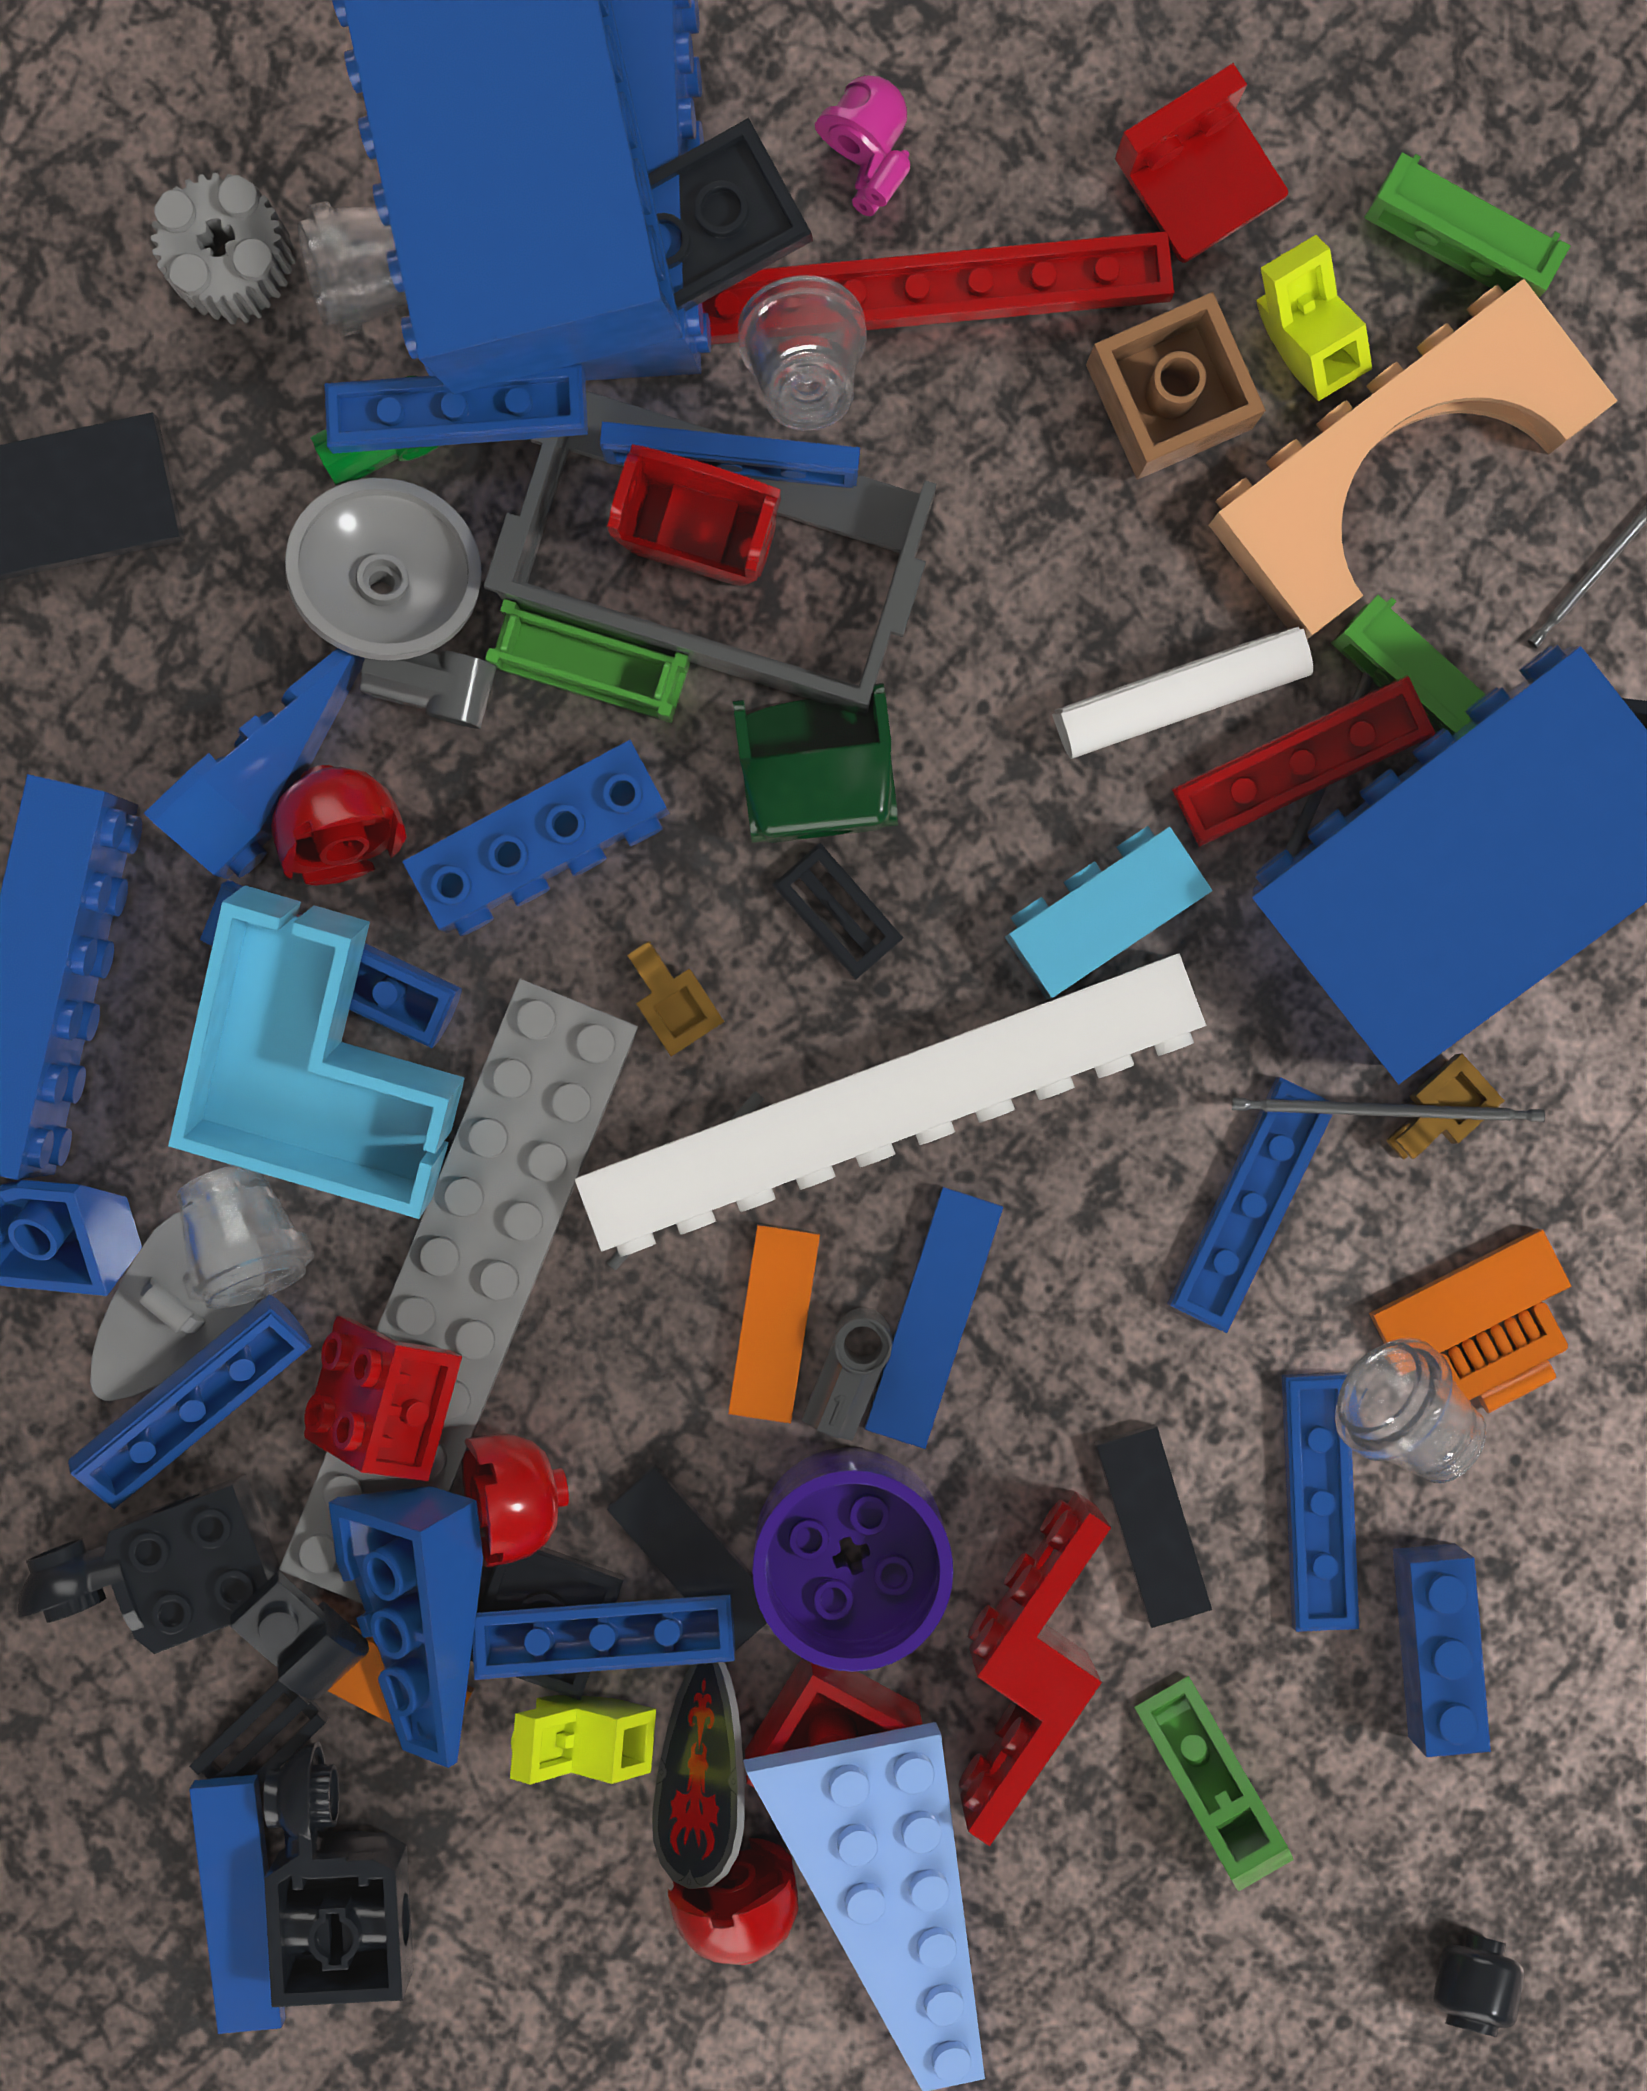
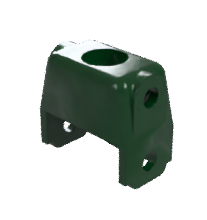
(816, 769)

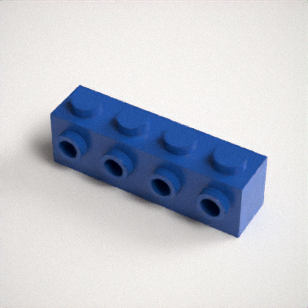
(537, 838)

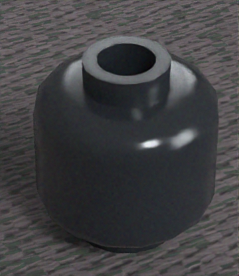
(1478, 1986)

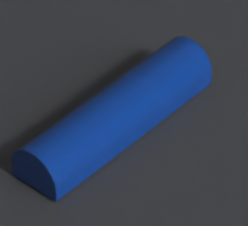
(385, 988)
(190, 1402)
(603, 1637)

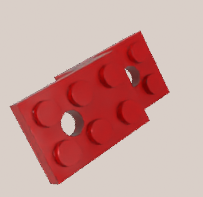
(1031, 1666)

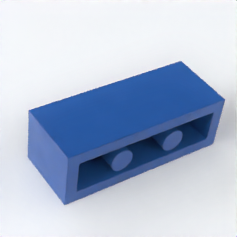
(1441, 1650)

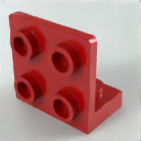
(1200, 166)
(380, 1401)

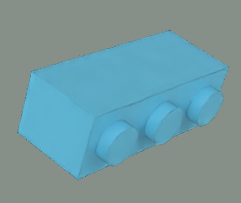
(1106, 910)

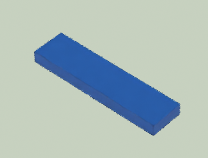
(426, 413)
(739, 454)
(1249, 1209)
(933, 1317)
(1319, 1506)
(232, 1884)

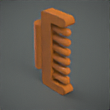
(1517, 1369)

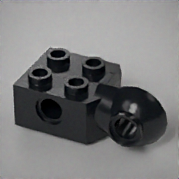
(170, 1568)
(332, 1897)

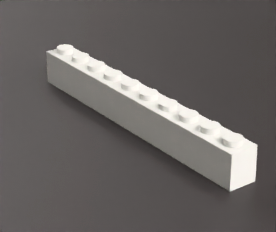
(889, 1103)

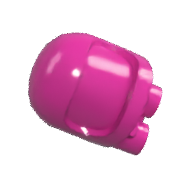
(864, 131)

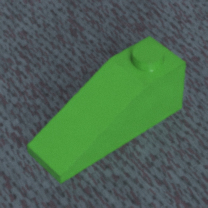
(1214, 1783)

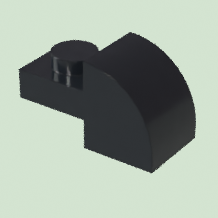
(303, 1640)

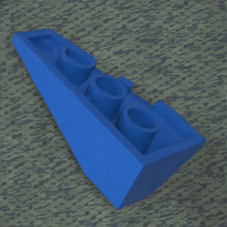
(227, 804)
(64, 1237)
(420, 1584)

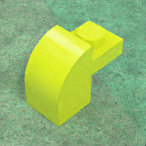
(1310, 323)
(584, 1737)

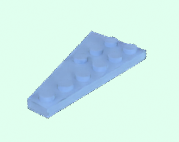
(881, 1859)

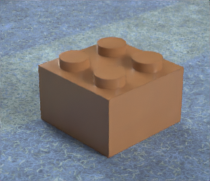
(1175, 385)

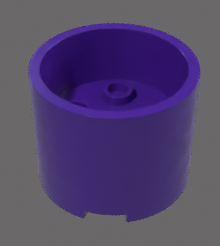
(843, 1610)

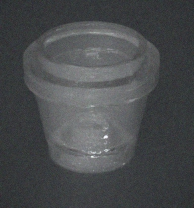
(348, 265)
(803, 349)
(238, 1239)
(1410, 1412)

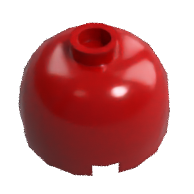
(334, 824)
(514, 1495)
(744, 1911)

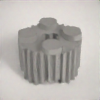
(200, 221)

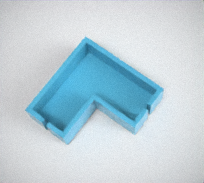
(277, 1083)

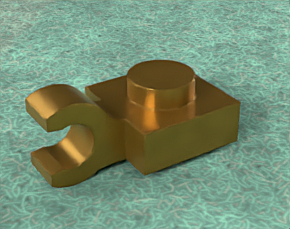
(677, 1006)
(1451, 1085)

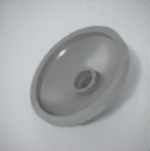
(391, 536)

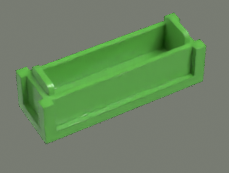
(1464, 229)
(1391, 649)
(589, 663)

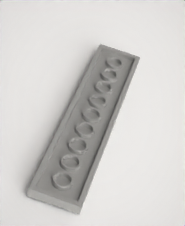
(485, 1231)

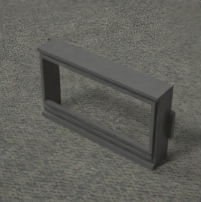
(866, 512)

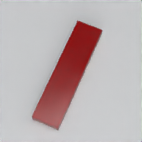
(1304, 761)

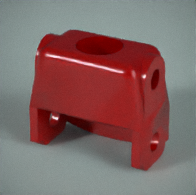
(694, 516)

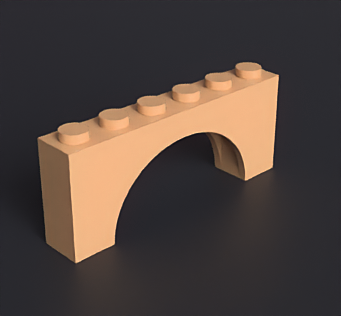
(1499, 364)

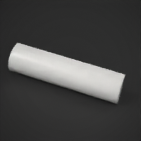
(1184, 691)

